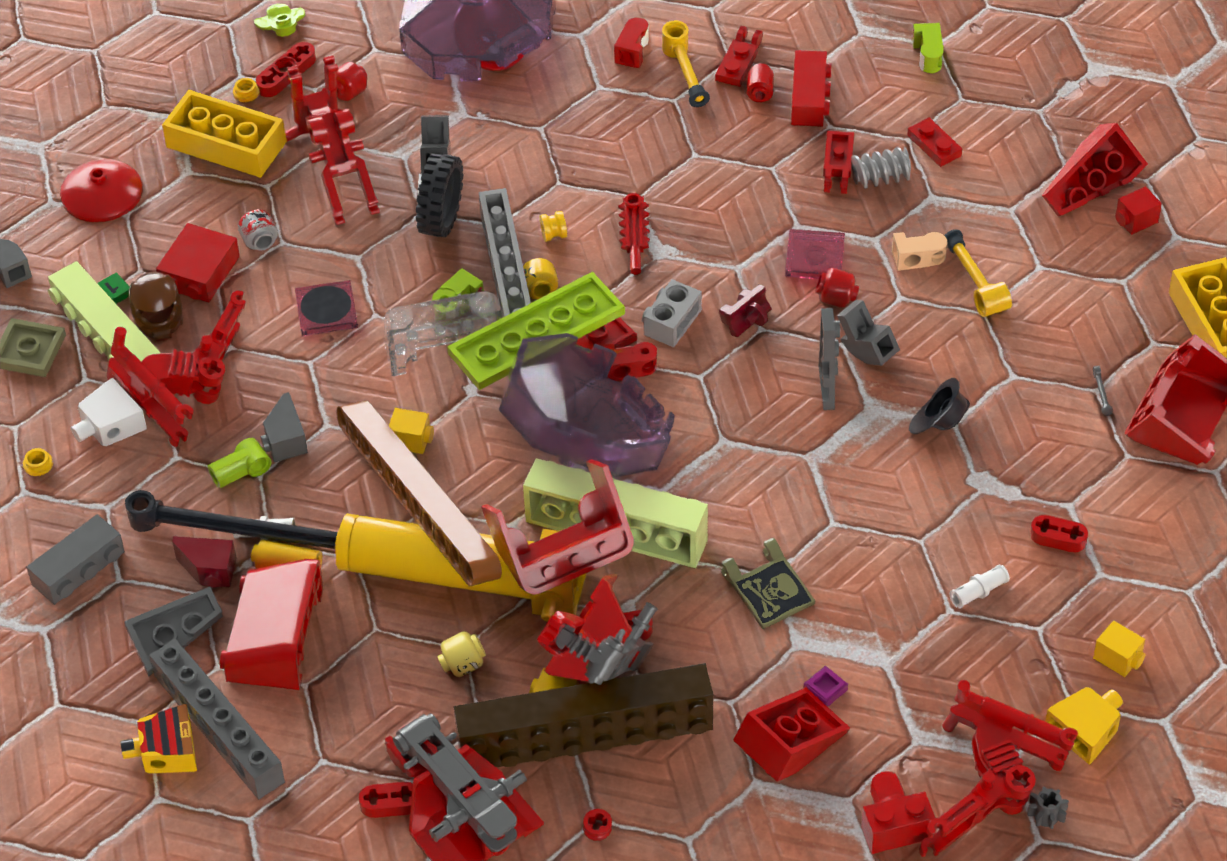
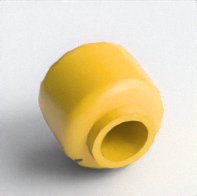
(540, 277)

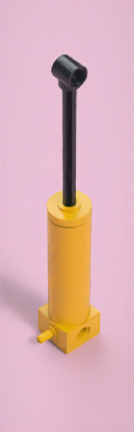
(363, 547)

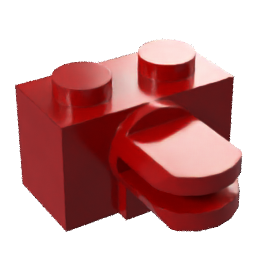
(894, 817)

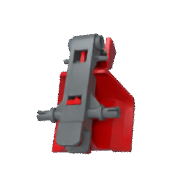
(598, 641)
(458, 797)

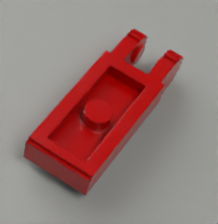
(739, 58)
(838, 159)

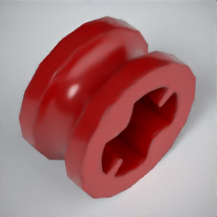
(590, 819)

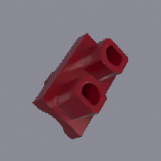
(749, 310)

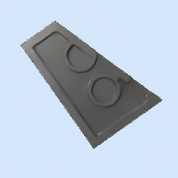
(827, 352)
(178, 620)

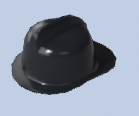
(942, 410)

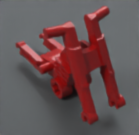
(330, 129)
(165, 374)
(996, 762)

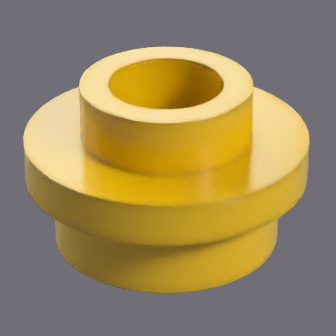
(245, 90)
(37, 462)

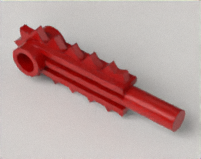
(634, 229)

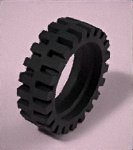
(439, 195)

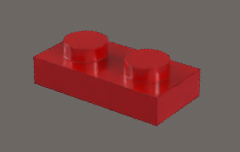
(934, 142)

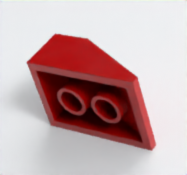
(789, 733)

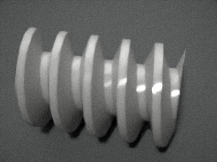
(881, 166)

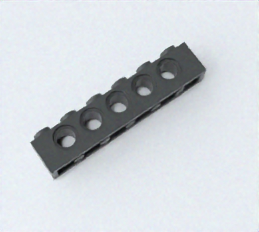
(217, 719)

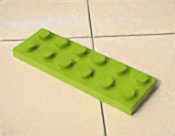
(570, 309)

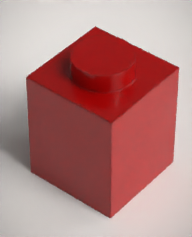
(1138, 210)

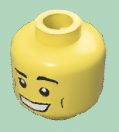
(461, 654)

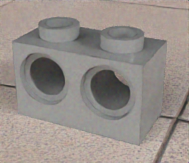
(672, 313)

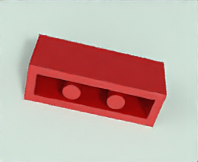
(810, 88)

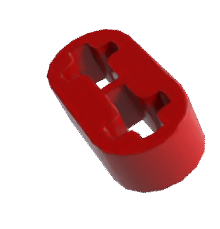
(1059, 533)
(388, 797)

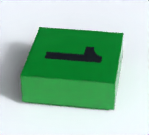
(115, 287)

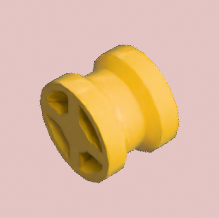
(553, 226)

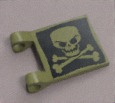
(770, 590)

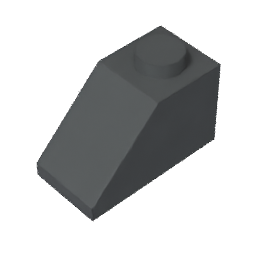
(283, 431)

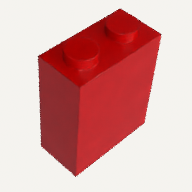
(199, 261)

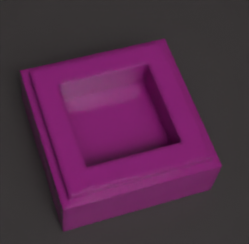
(826, 685)

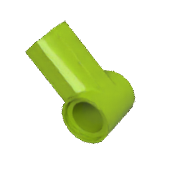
(245, 460)

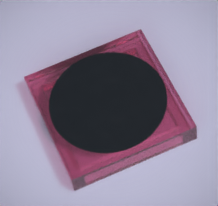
(326, 308)

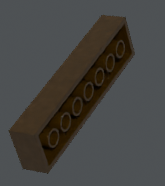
(588, 716)

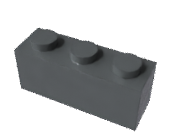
(75, 559)

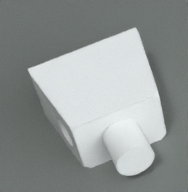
(109, 415)

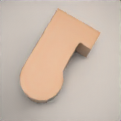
(918, 251)

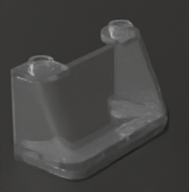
(435, 324)

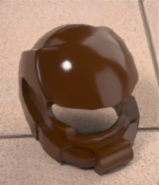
(151, 294)

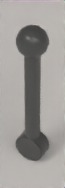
(1106, 409)

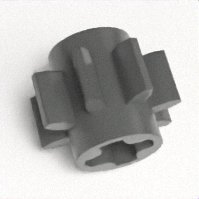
(1047, 807)

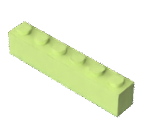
(95, 311)

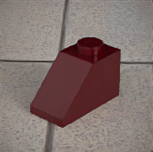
(206, 559)

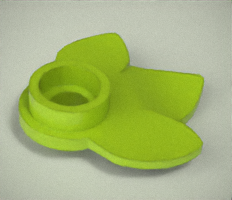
(280, 19)

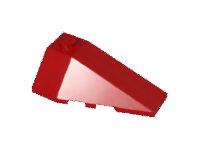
(1094, 169)

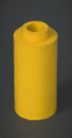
(273, 553)

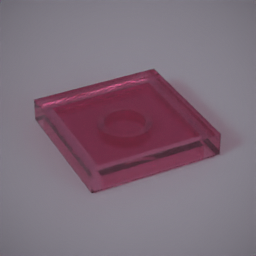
(813, 252)

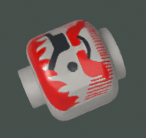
(257, 230)

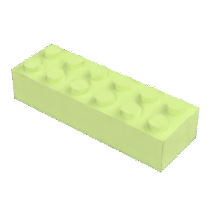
(659, 521)

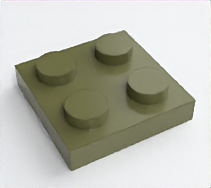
(30, 347)

